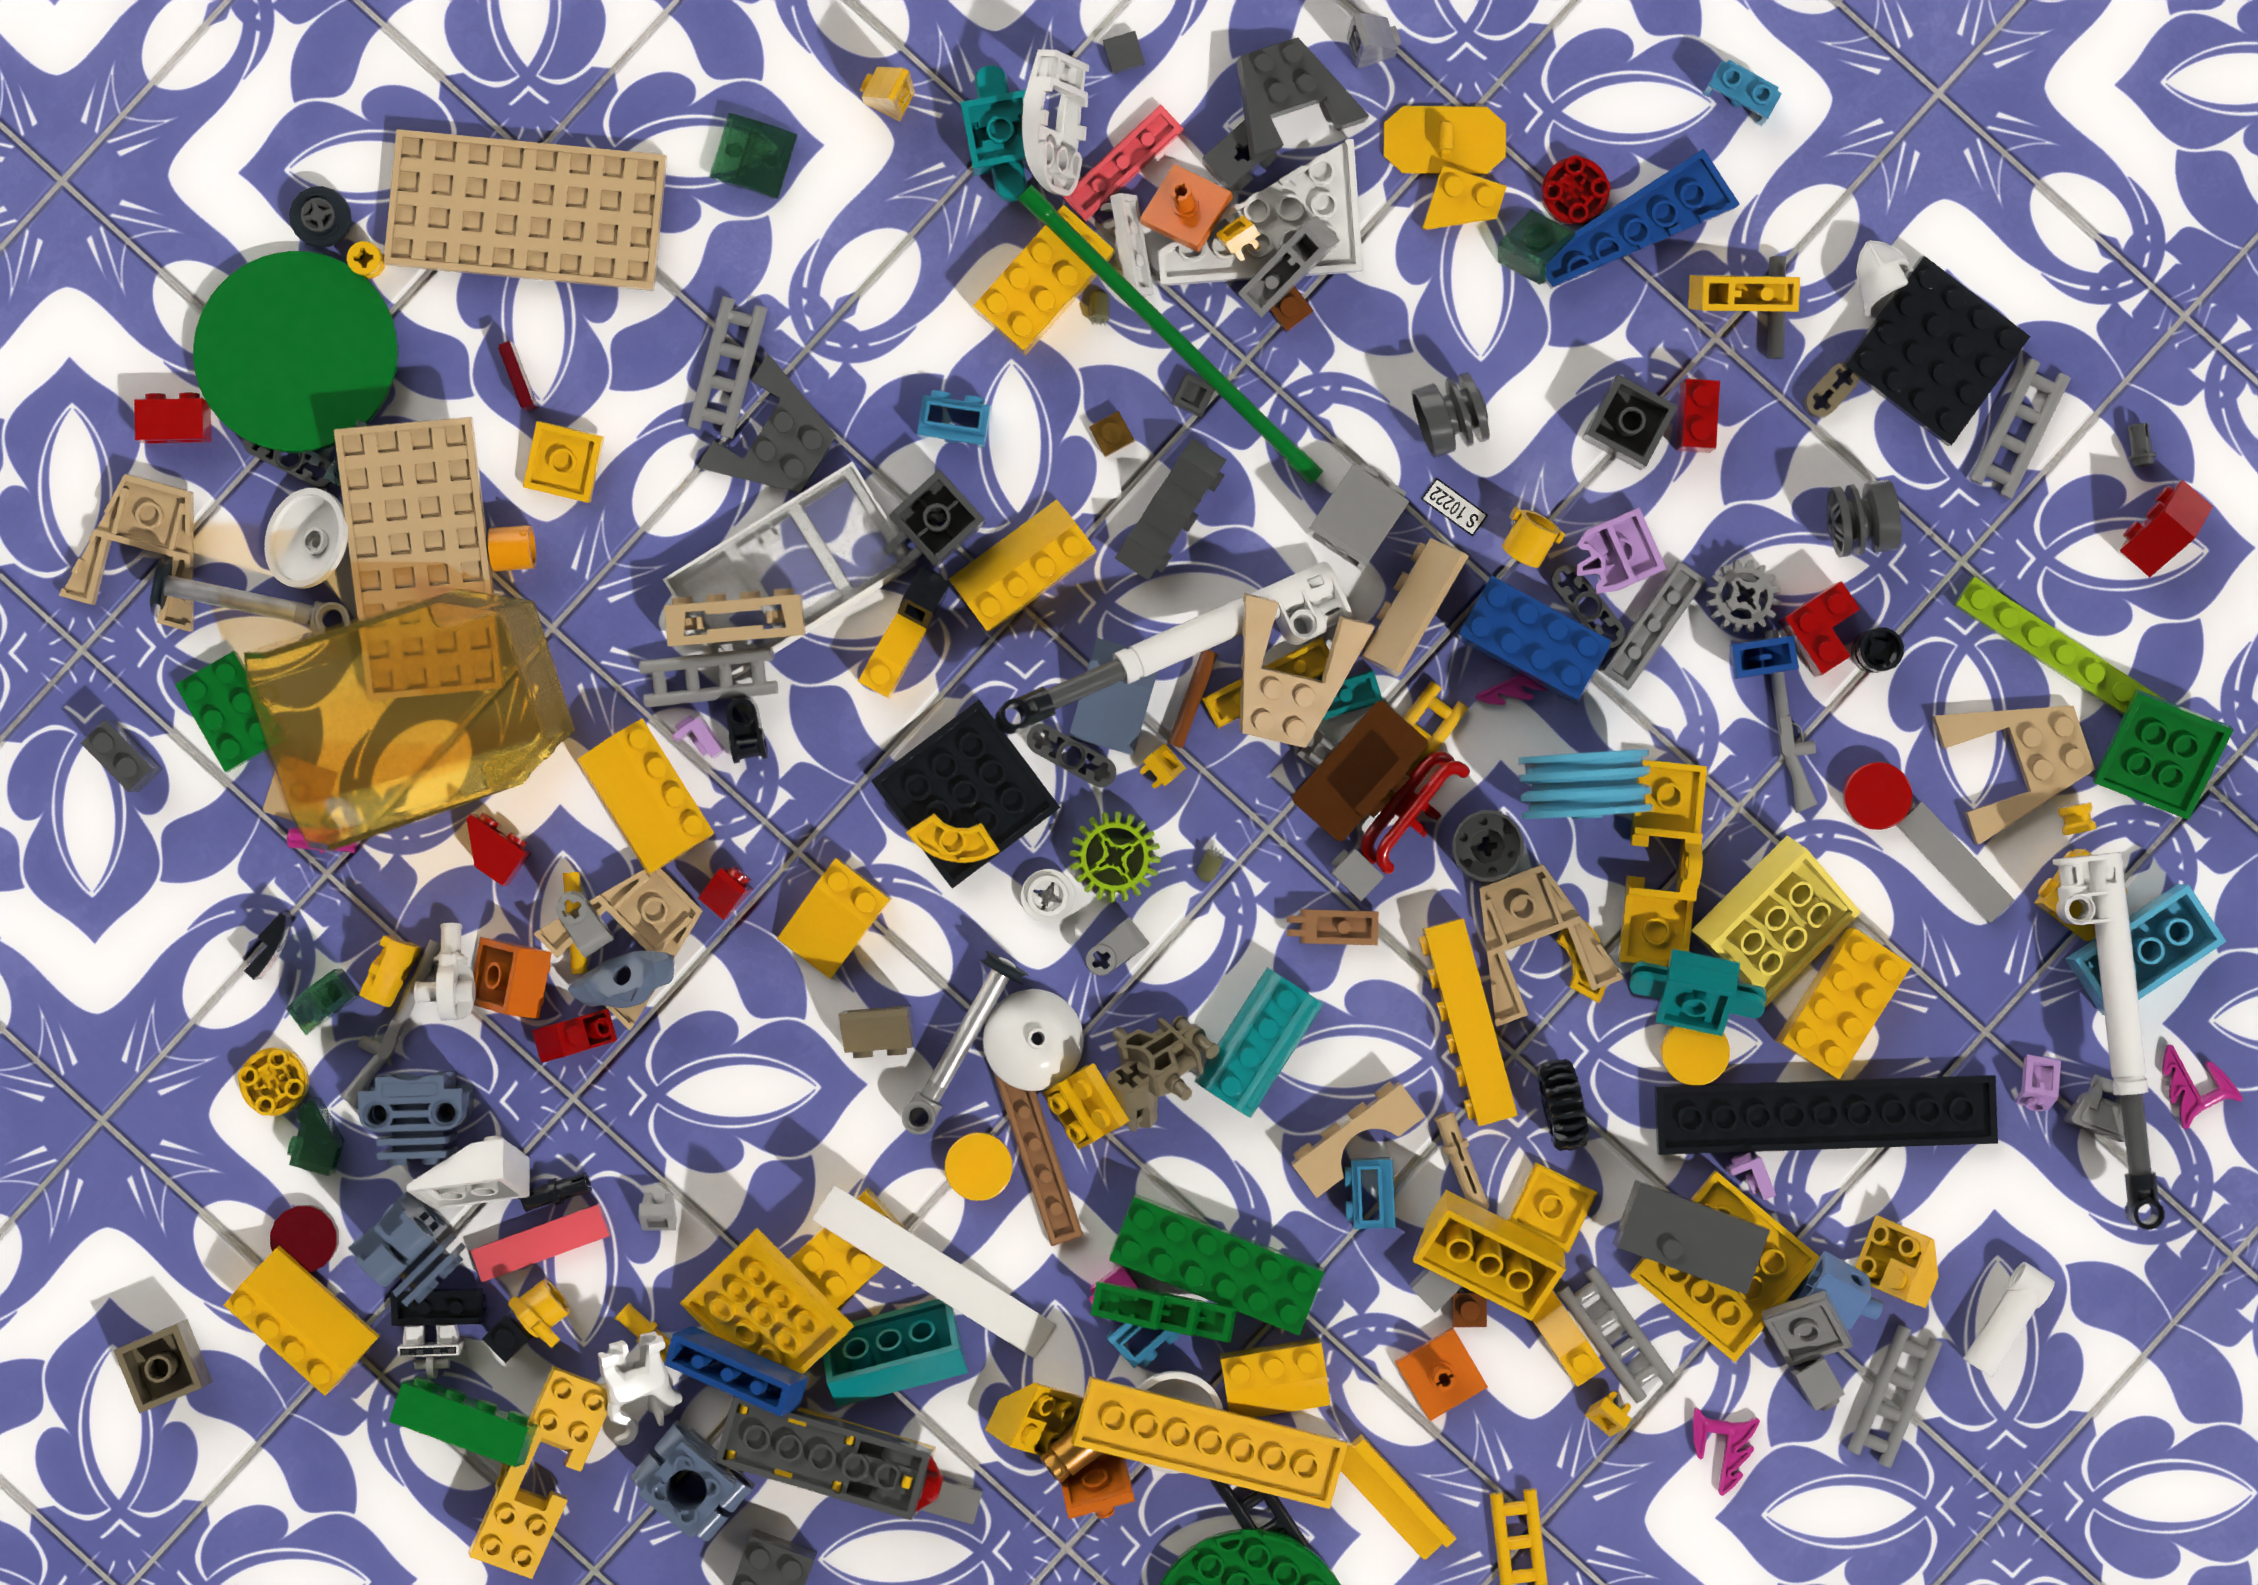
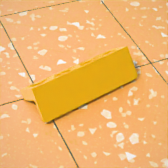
(1395, 1498)

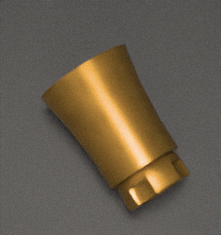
(1065, 1458)

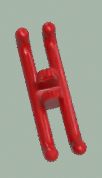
(1407, 807)

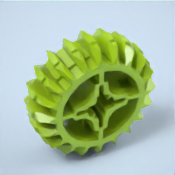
(1130, 881)

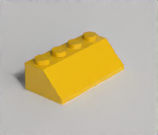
(1023, 566)
(645, 796)
(1489, 1255)
(301, 1320)

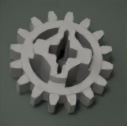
(1752, 608)

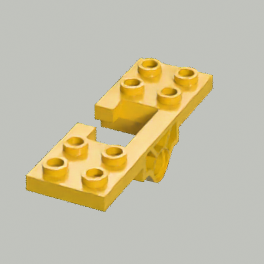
(1661, 919)
(521, 1521)

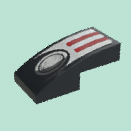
(275, 938)

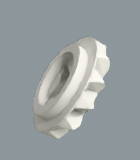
(1033, 903)

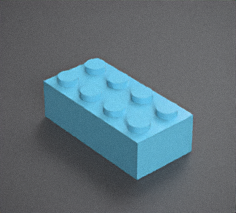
(2165, 941)

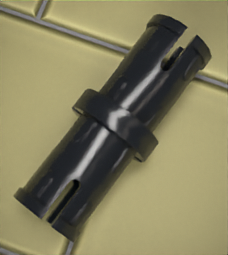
(557, 1191)

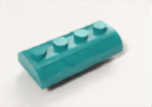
(1259, 1042)

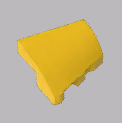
(389, 970)

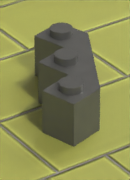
(1171, 510)

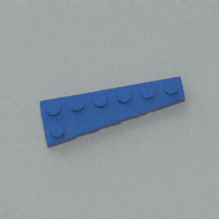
(1661, 209)

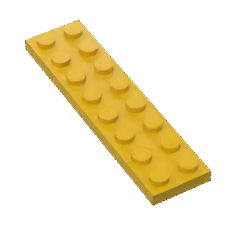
(1209, 1442)

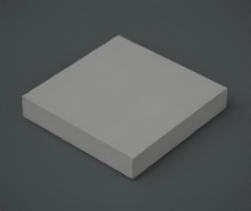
(1807, 1328)

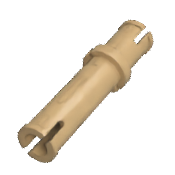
(1460, 1158)

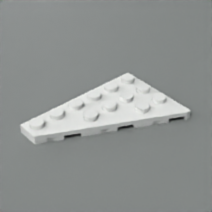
(1317, 189)

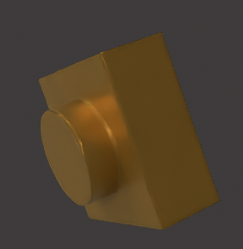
(1111, 434)

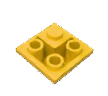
(1899, 1261)
(1033, 1417)

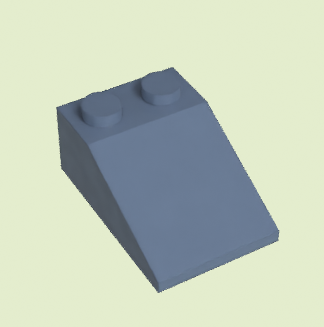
(1116, 712)

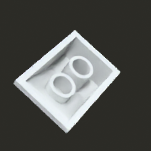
(475, 1175)

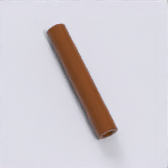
(1192, 698)

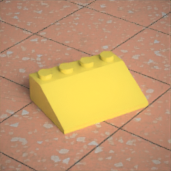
(1777, 918)

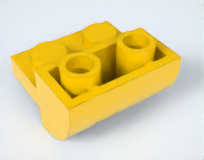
(1085, 1106)

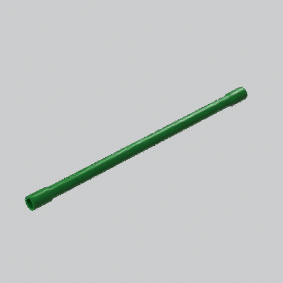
(1045, 212)

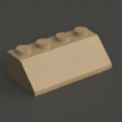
(1414, 606)

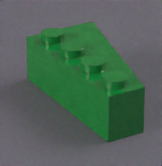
(463, 1421)

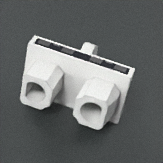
(416, 1346)

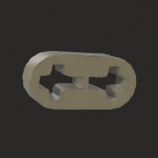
(1837, 395)

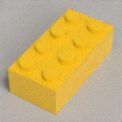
(1039, 285)
(1843, 1002)
(837, 1265)

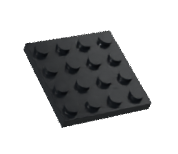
(1936, 351)
(967, 778)

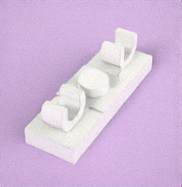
(1130, 241)

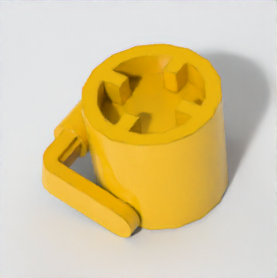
(1531, 537)
(541, 1310)

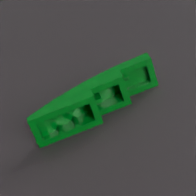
(1163, 1311)

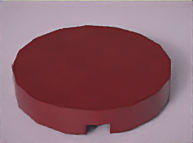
(306, 1235)

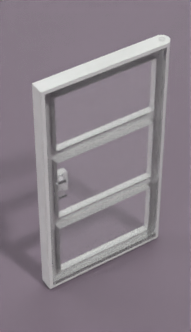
(818, 543)

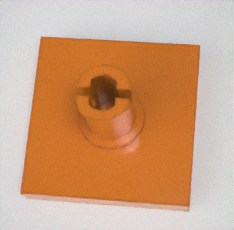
(1186, 208)
(1441, 1374)
(1098, 1487)

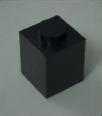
(924, 597)
(507, 1337)

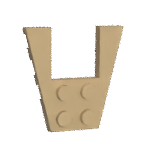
(148, 518)
(1285, 704)
(2047, 750)
(649, 909)
(1526, 910)

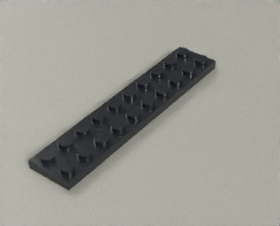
(1826, 1114)

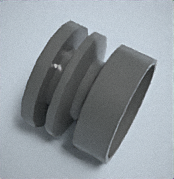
(1451, 414)
(1870, 518)
(1499, 830)

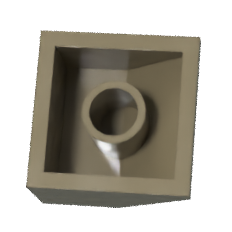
(877, 1030)

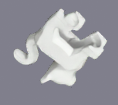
(635, 1380)

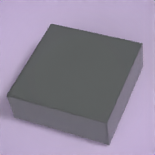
(1123, 52)
(1193, 395)

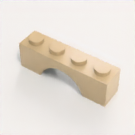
(1390, 1111)

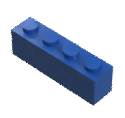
(736, 1371)

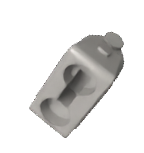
(2096, 1113)

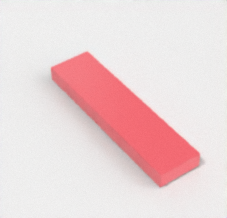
(1123, 162)
(540, 1242)

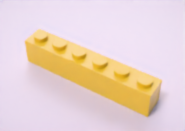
(1469, 1022)

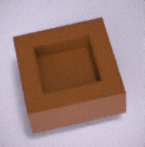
(1291, 310)
(1469, 1310)

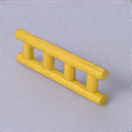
(1451, 719)
(1531, 1540)

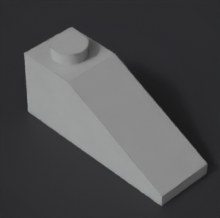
(1372, 39)
(1289, 266)

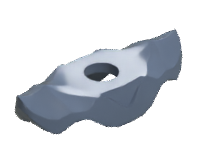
(648, 973)

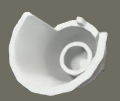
(1880, 274)

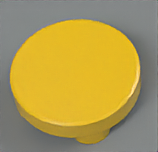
(1694, 1055)
(273, 1081)
(978, 1166)

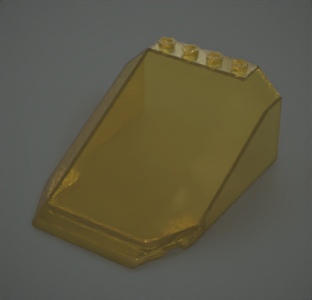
(407, 712)

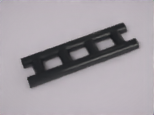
(1240, 1507)

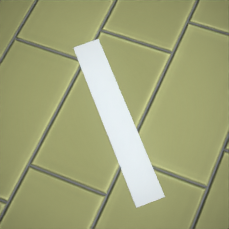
(933, 1271)

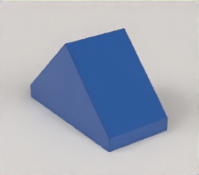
(1764, 657)

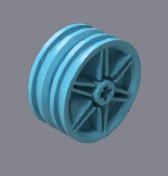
(1585, 784)

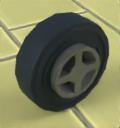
(309, 211)

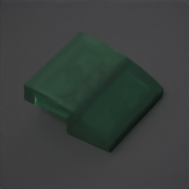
(753, 155)

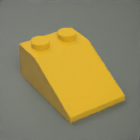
(834, 917)

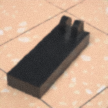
(440, 1308)

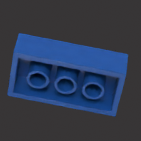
(1534, 640)

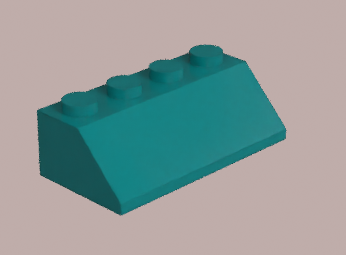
(895, 1353)

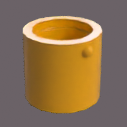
(512, 548)

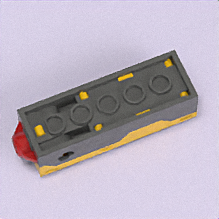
(831, 1458)

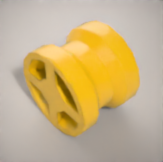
(371, 264)
(2077, 818)

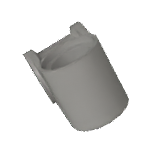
(586, 928)
(1120, 944)

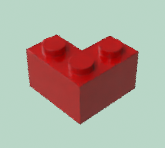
(2168, 528)
(1813, 628)

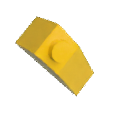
(888, 91)
(1743, 293)
(892, 655)
(1567, 1341)

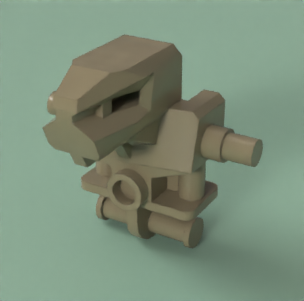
(1154, 1066)

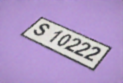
(1454, 507)

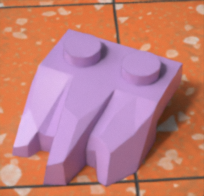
(1620, 552)

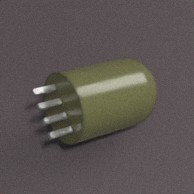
(1099, 307)
(1210, 865)

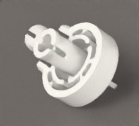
(454, 980)

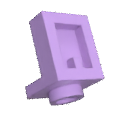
(705, 738)
(2039, 1083)
(1757, 1179)

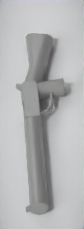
(1788, 748)
(384, 1050)

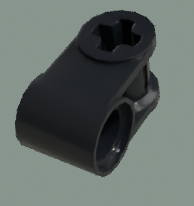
(746, 732)

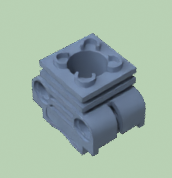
(416, 1115)
(407, 1248)
(690, 1451)

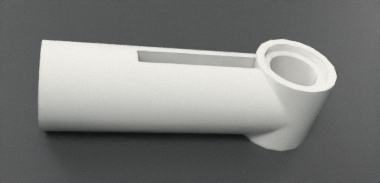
(2024, 1294)

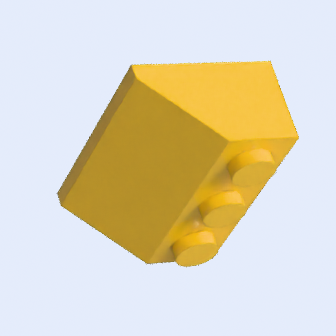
(1276, 1378)

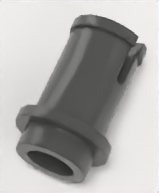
(2140, 445)

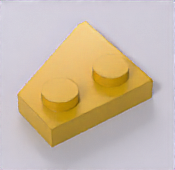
(1462, 199)

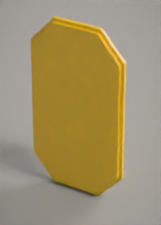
(1452, 136)

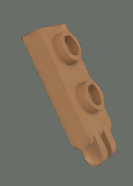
(1336, 927)

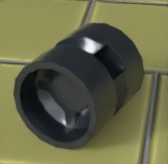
(1877, 650)

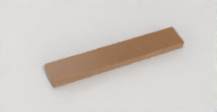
(1041, 1163)

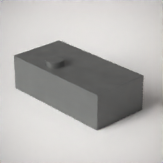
(1691, 1237)

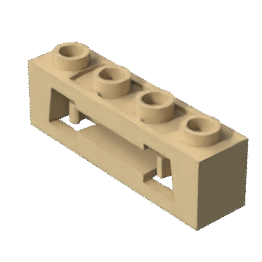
(678, 622)

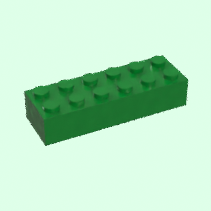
(1216, 1264)

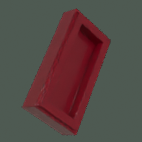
(517, 376)

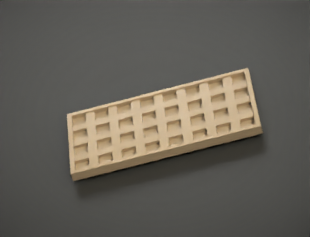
(525, 210)
(413, 511)

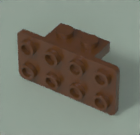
(1361, 771)

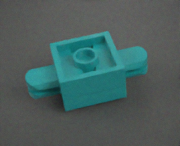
(995, 132)
(1697, 991)

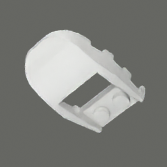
(1048, 152)

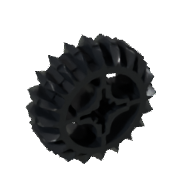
(1563, 1105)

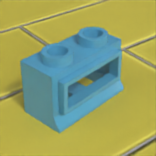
(1744, 89)
(950, 432)
(1352, 1179)
(1148, 1353)

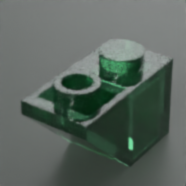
(323, 1000)
(317, 1141)

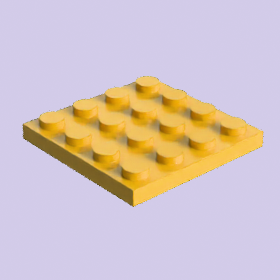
(767, 1306)
(1719, 1313)

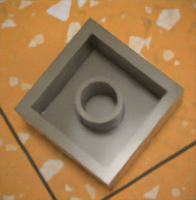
(163, 1366)

